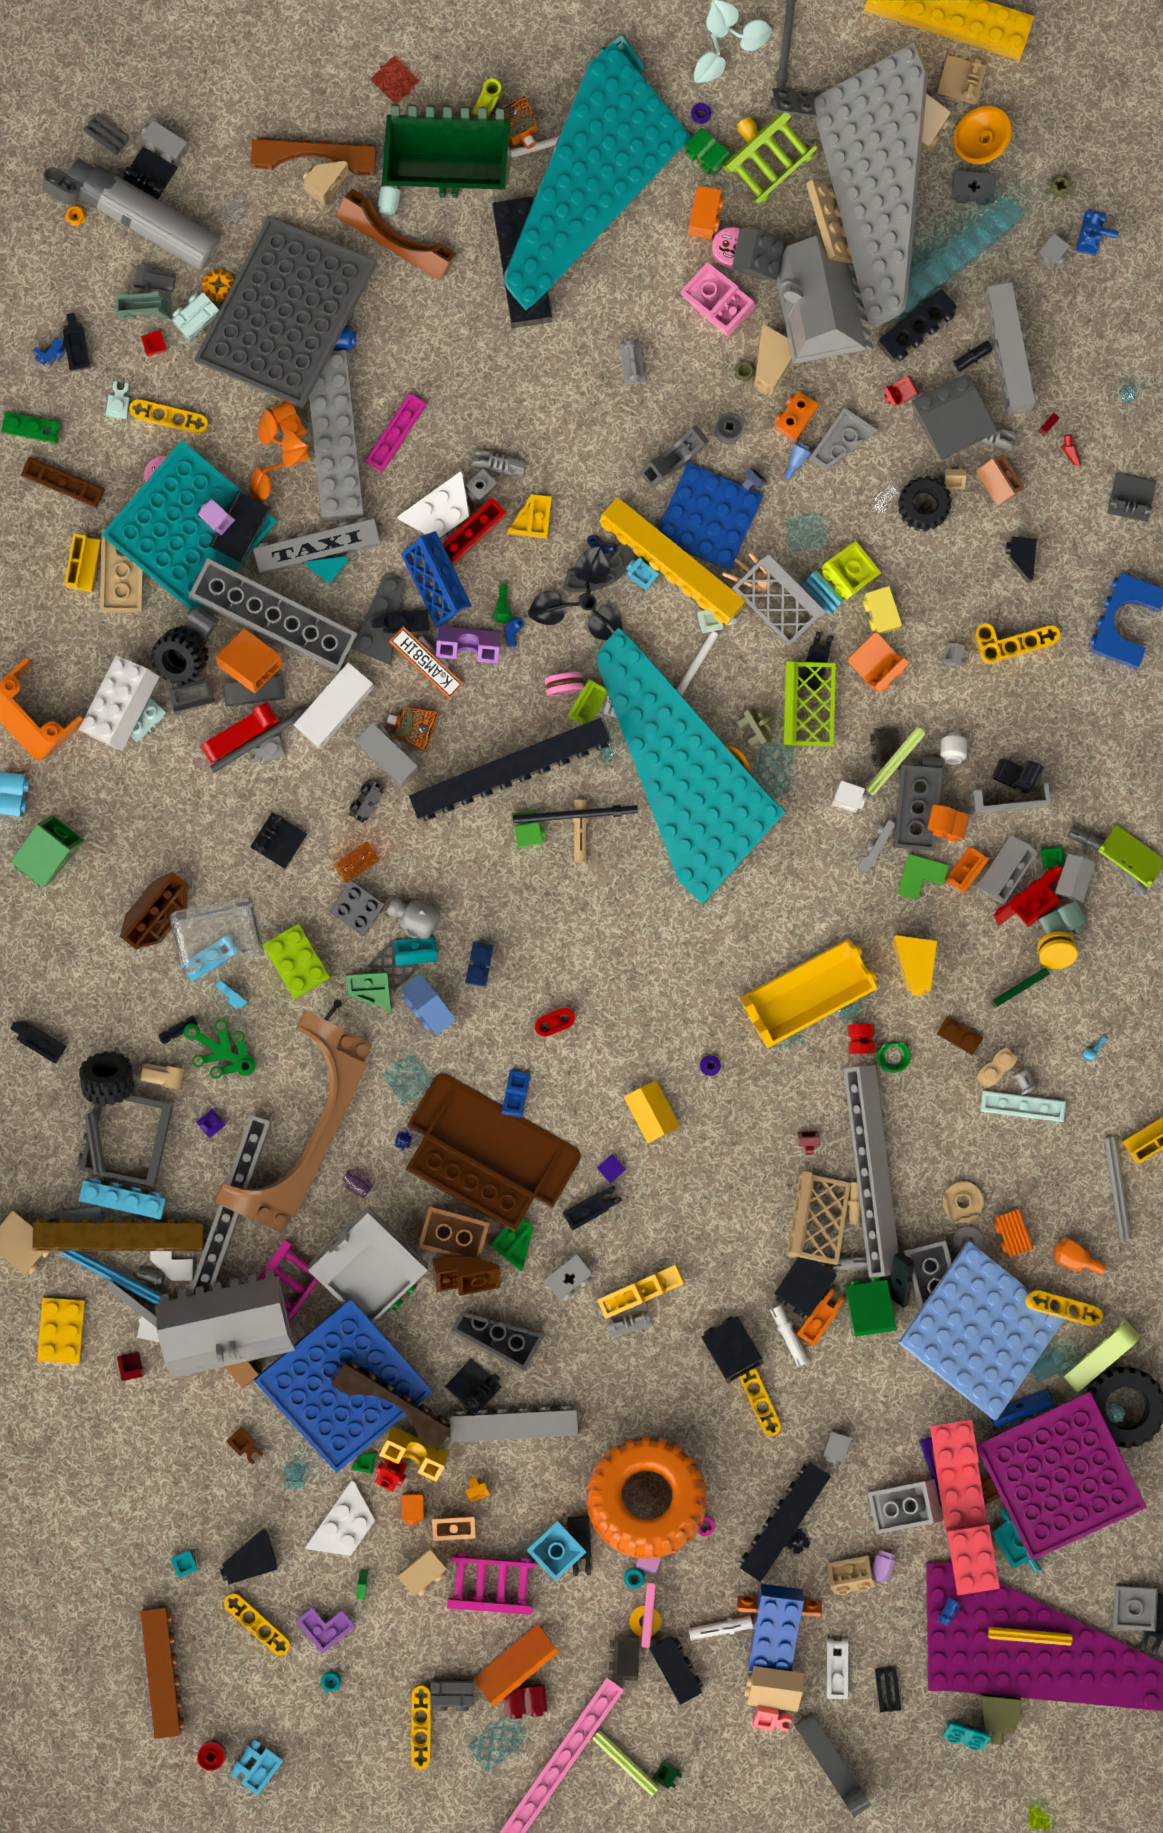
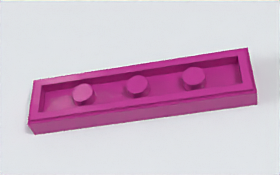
(396, 432)

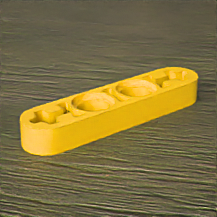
(170, 412)
(1063, 1310)
(754, 1399)
(259, 1621)
(421, 1727)

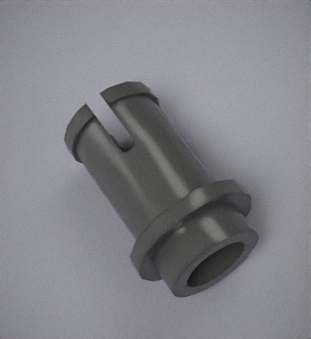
(152, 1276)

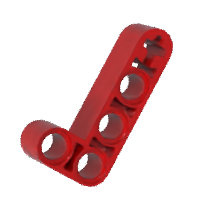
(240, 733)

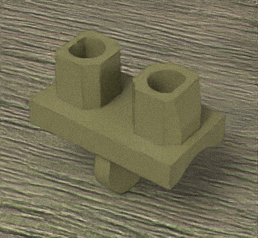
(751, 719)

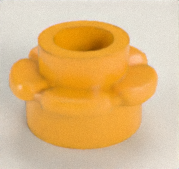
(70, 215)

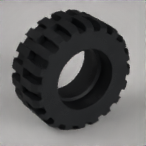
(1151, 1394)

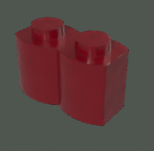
(525, 1701)

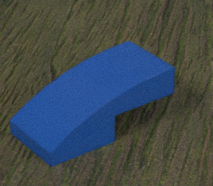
(515, 1093)

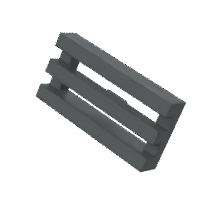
(120, 145)

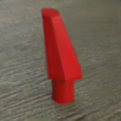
(1071, 450)

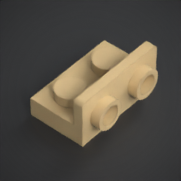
(850, 1575)

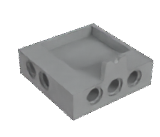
(368, 1265)

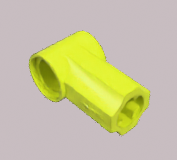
(488, 100)

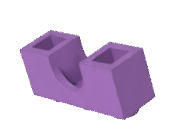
(482, 642)

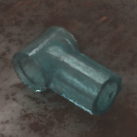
(1056, 1362)

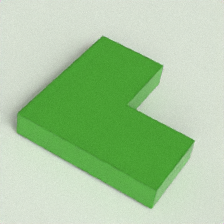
(916, 871)

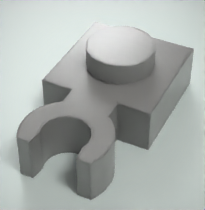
(268, 750)

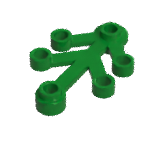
(222, 1051)

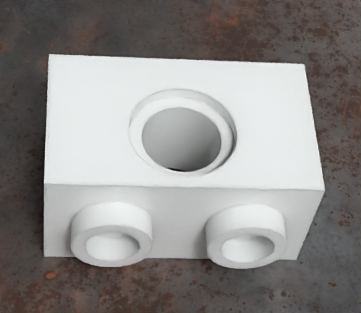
(849, 797)

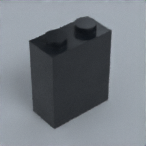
(804, 1286)
(732, 1349)

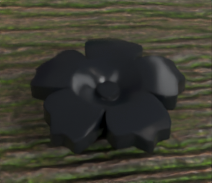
(797, 1541)

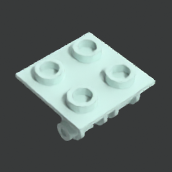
(149, 717)

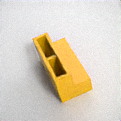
(82, 563)
(651, 1111)
(1145, 1142)

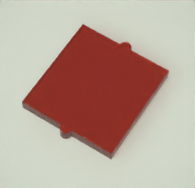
(394, 80)

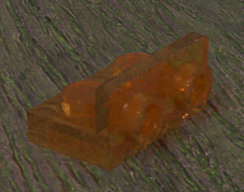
(356, 862)

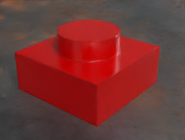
(153, 343)

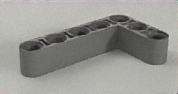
(832, 1765)

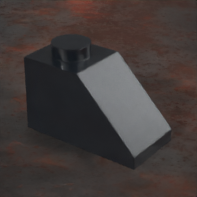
(1022, 556)

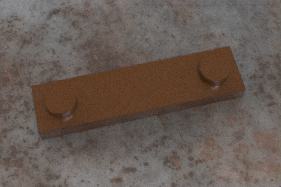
(62, 482)

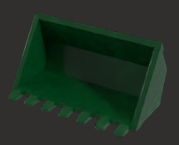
(447, 150)

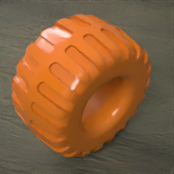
(640, 1536)

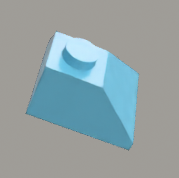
(555, 1550)

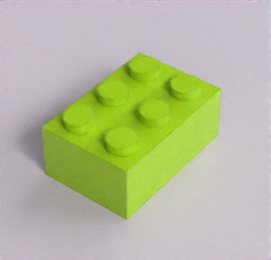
(296, 962)

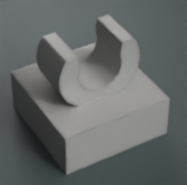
(953, 654)

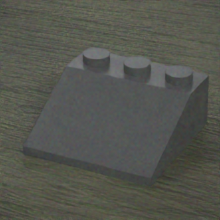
(953, 416)

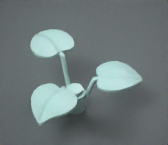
(718, 21)

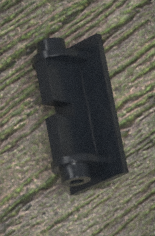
(360, 807)

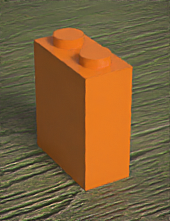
(249, 660)

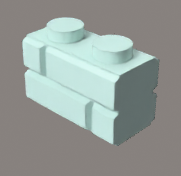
(195, 315)

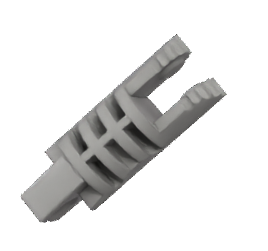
(1001, 439)
(497, 462)

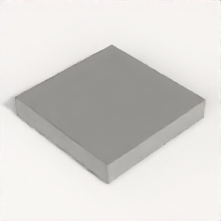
(1135, 1608)

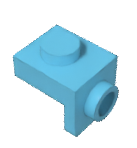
(641, 573)

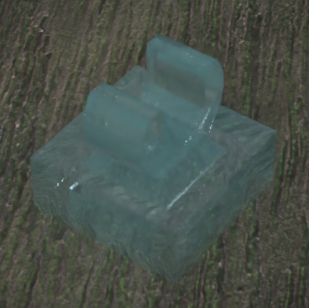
(848, 1010)

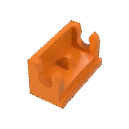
(966, 870)

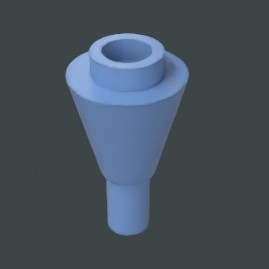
(798, 456)

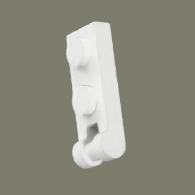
(837, 1669)

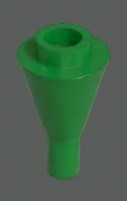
(502, 611)

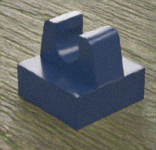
(754, 479)

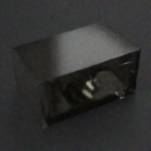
(625, 1657)

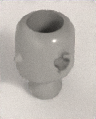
(416, 917)

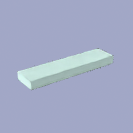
(1022, 1106)

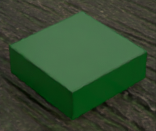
(1052, 857)

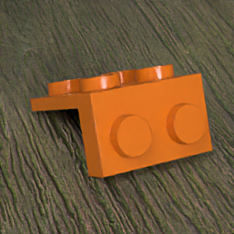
(877, 662)

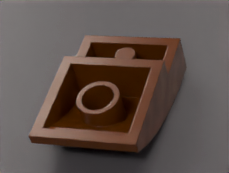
(465, 1274)

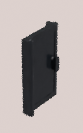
(240, 535)

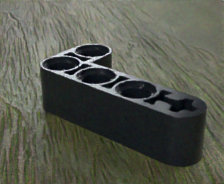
(1015, 776)

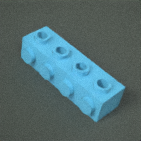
(124, 1200)

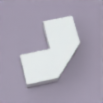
(174, 1269)

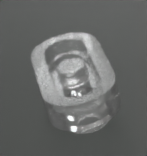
(890, 492)

